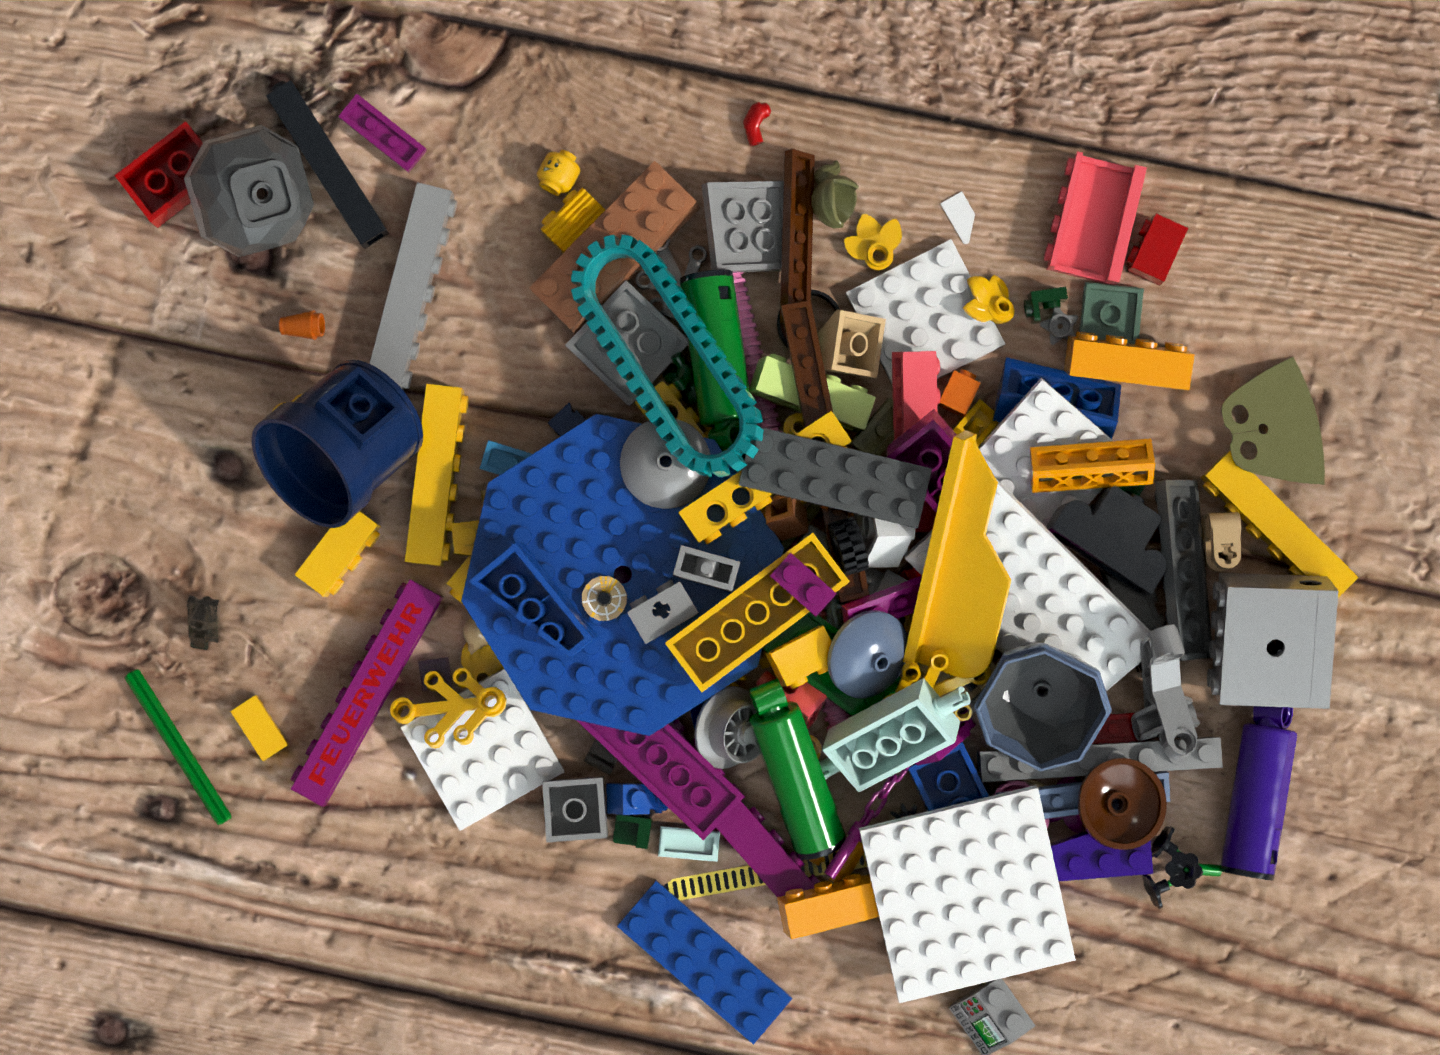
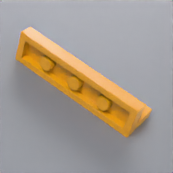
(1092, 462)

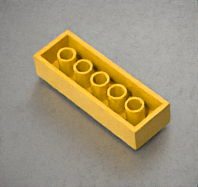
(749, 618)

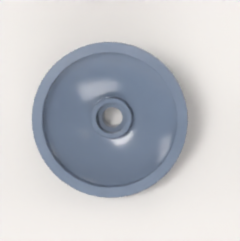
(859, 647)

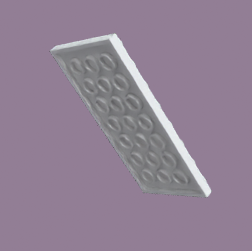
(1054, 595)

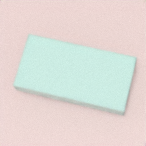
(686, 844)

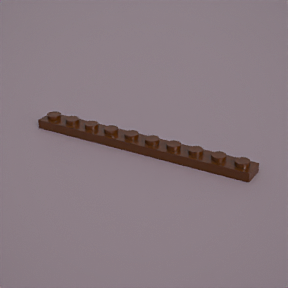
(814, 404)

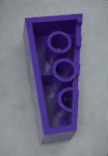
(1085, 858)

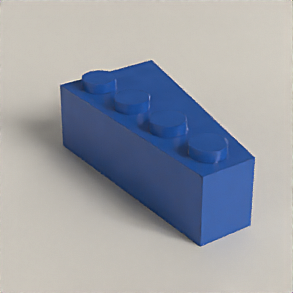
(533, 597)

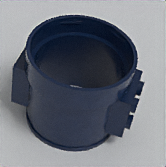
(337, 442)

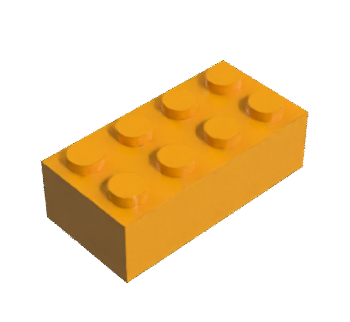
(1129, 362)

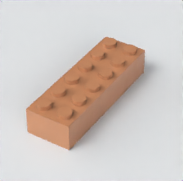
(647, 210)

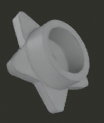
(1059, 317)

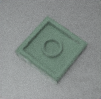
(1111, 310)

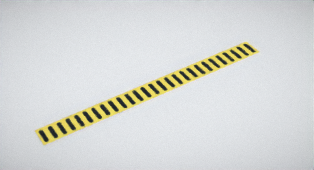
(736, 879)

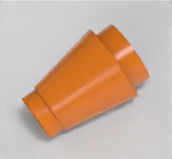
(303, 325)

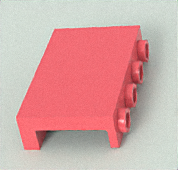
(1094, 219)

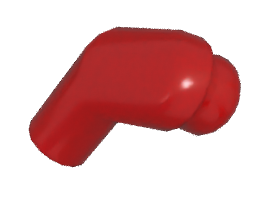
(752, 121)

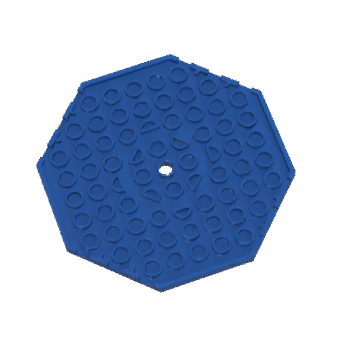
(584, 525)

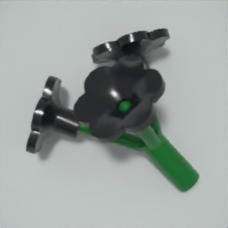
(1182, 869)

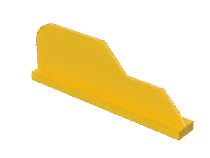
(962, 576)

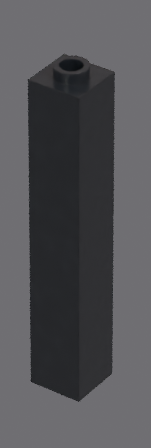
(327, 163)

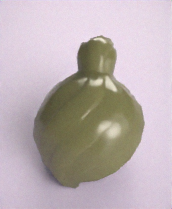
(834, 196)

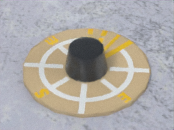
(604, 598)

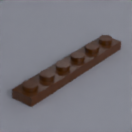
(797, 228)

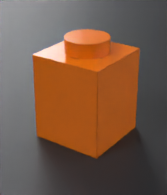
(959, 392)

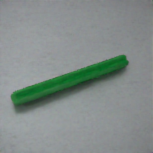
(178, 747)

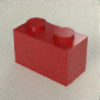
(1157, 248)

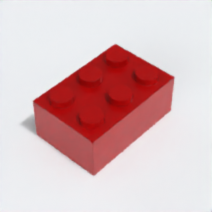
(158, 175)

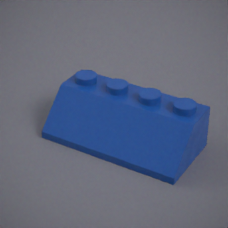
(1092, 397)

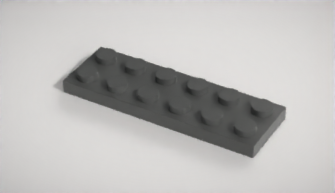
(837, 478)
(1185, 571)

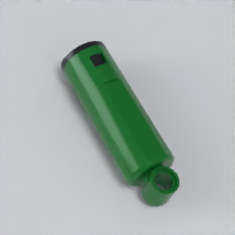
(716, 304)
(795, 773)

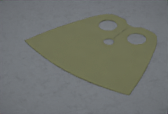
(1293, 440)

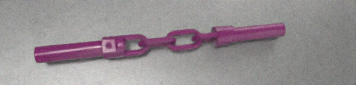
(854, 834)

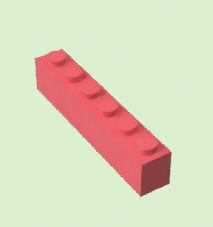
(913, 398)

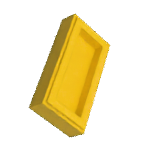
(259, 728)

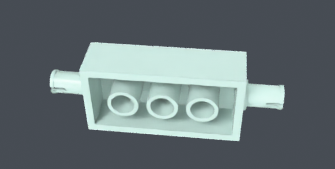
(893, 734)

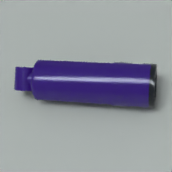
(1259, 794)

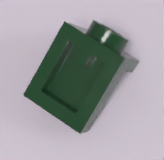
(1048, 298)

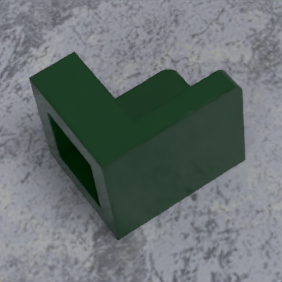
(632, 830)

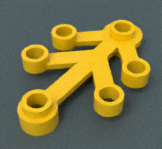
(944, 686)
(452, 708)

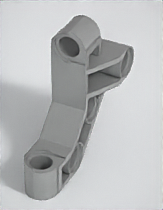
(1166, 709)

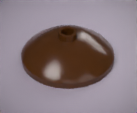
(1139, 798)

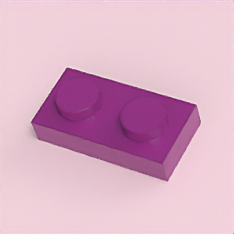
(803, 584)

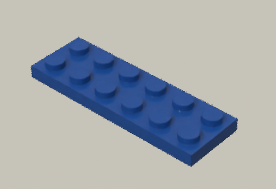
(704, 962)

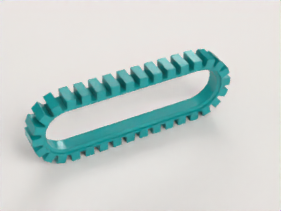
(637, 379)

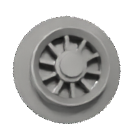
(724, 728)

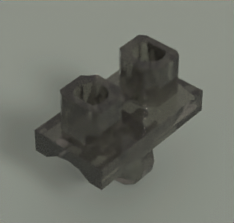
(203, 621)

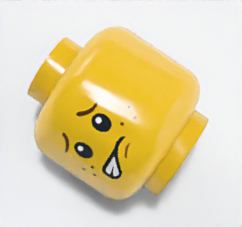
(558, 172)

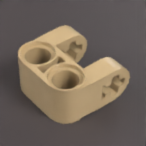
(1221, 535)

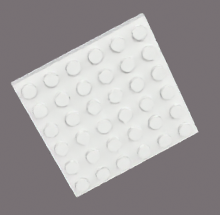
(967, 894)

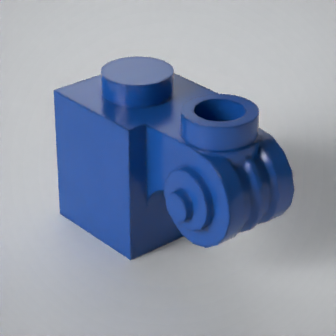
(632, 799)

